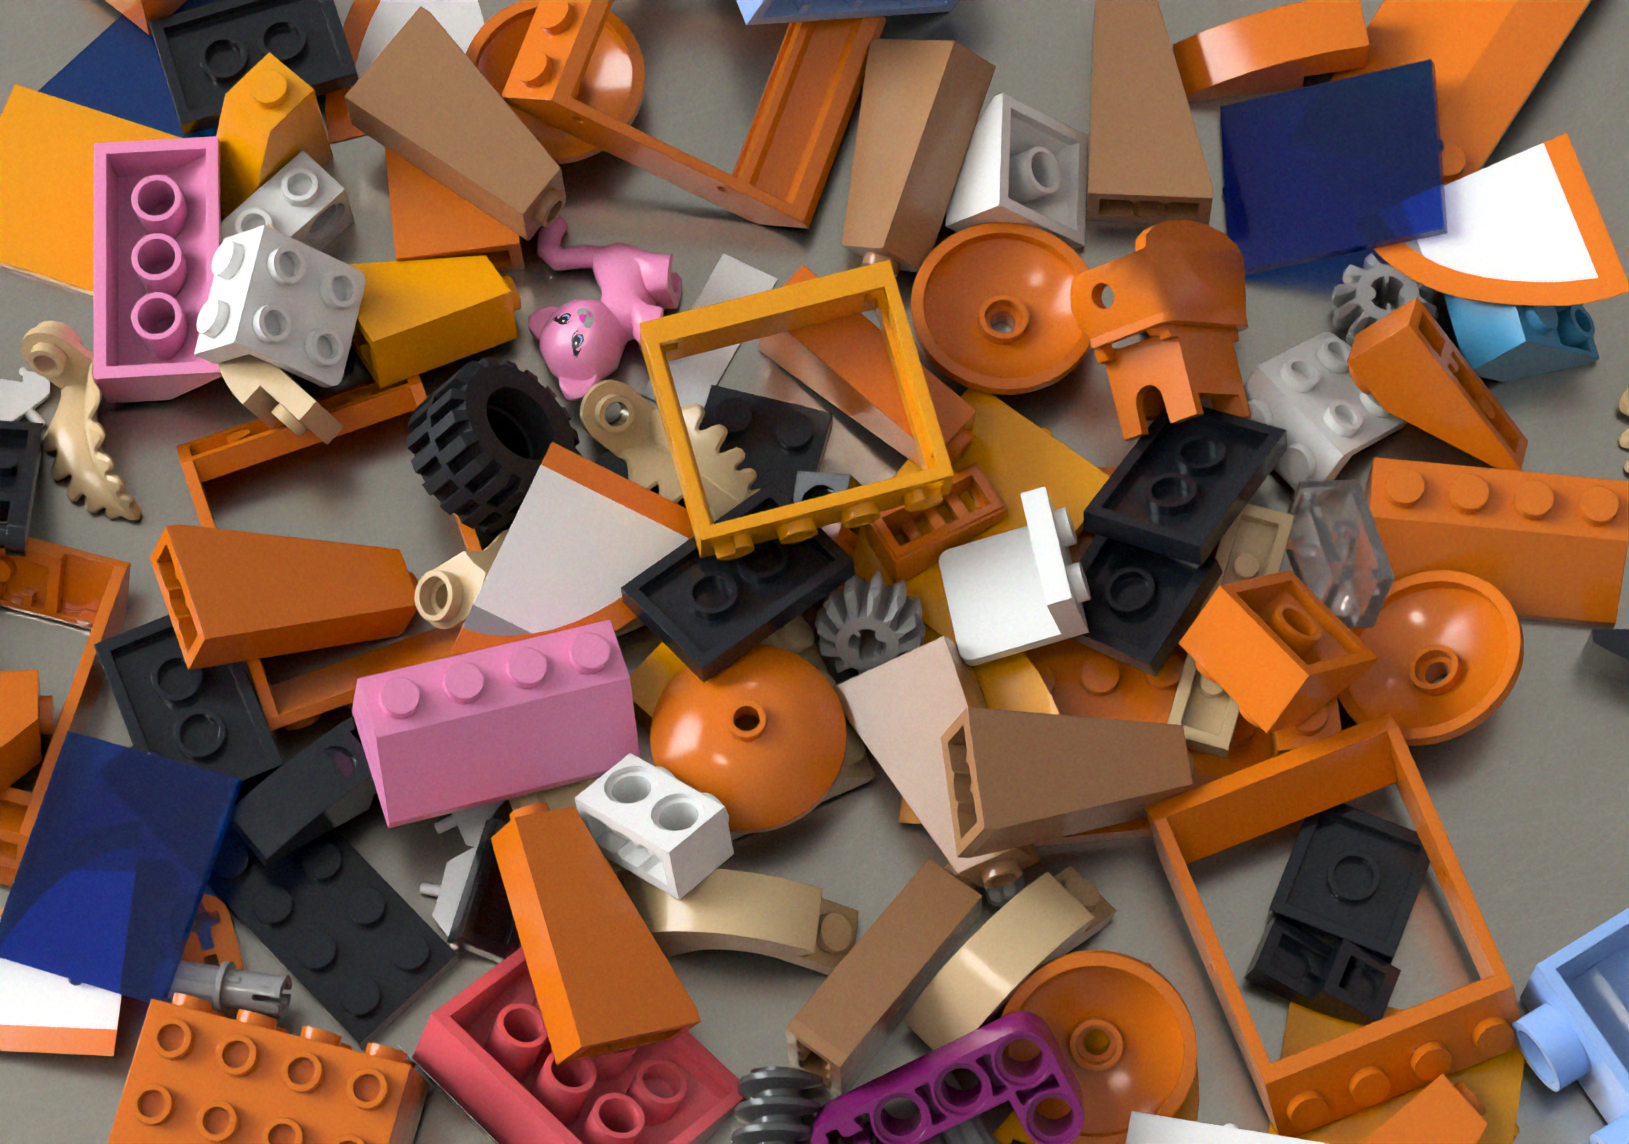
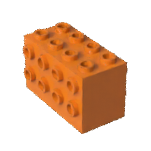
(256, 1084)

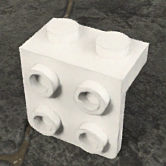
(280, 306)
(1319, 408)
(1016, 585)

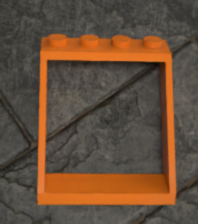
(304, 697)
(1386, 1054)

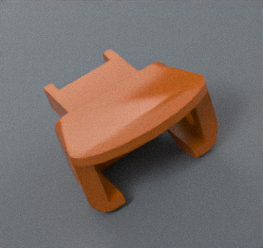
(1191, 300)

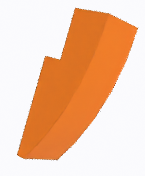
(1273, 49)

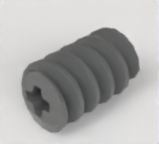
(775, 1106)

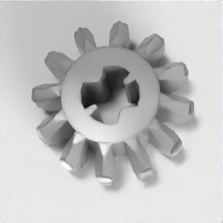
(1371, 285)
(869, 623)

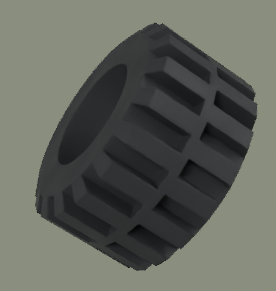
(485, 440)

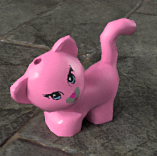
(588, 336)

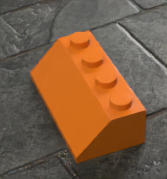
(1535, 536)

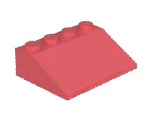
(500, 1067)

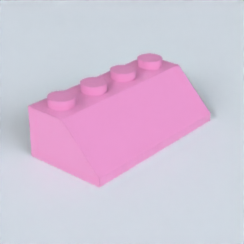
(153, 264)
(496, 722)

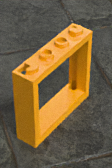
(776, 313)

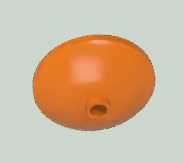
(610, 84)
(995, 277)
(1431, 629)
(762, 773)
(1149, 1032)

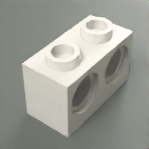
(296, 202)
(656, 825)

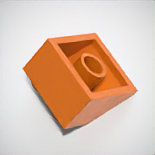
(1275, 649)

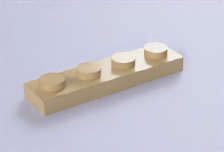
(1247, 550)

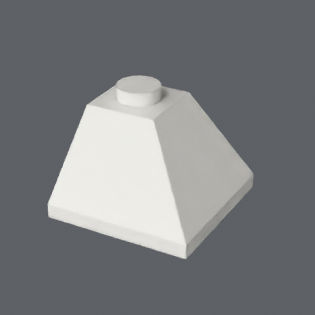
(1022, 172)

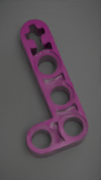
(944, 1107)

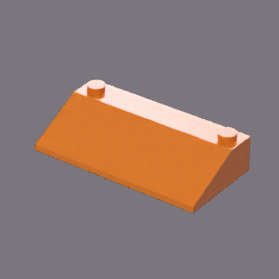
(1483, 59)

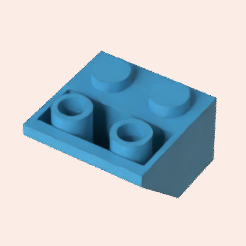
(1521, 340)

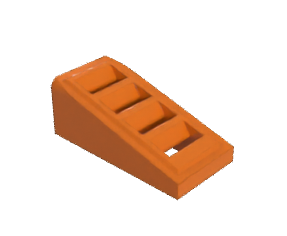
(924, 551)

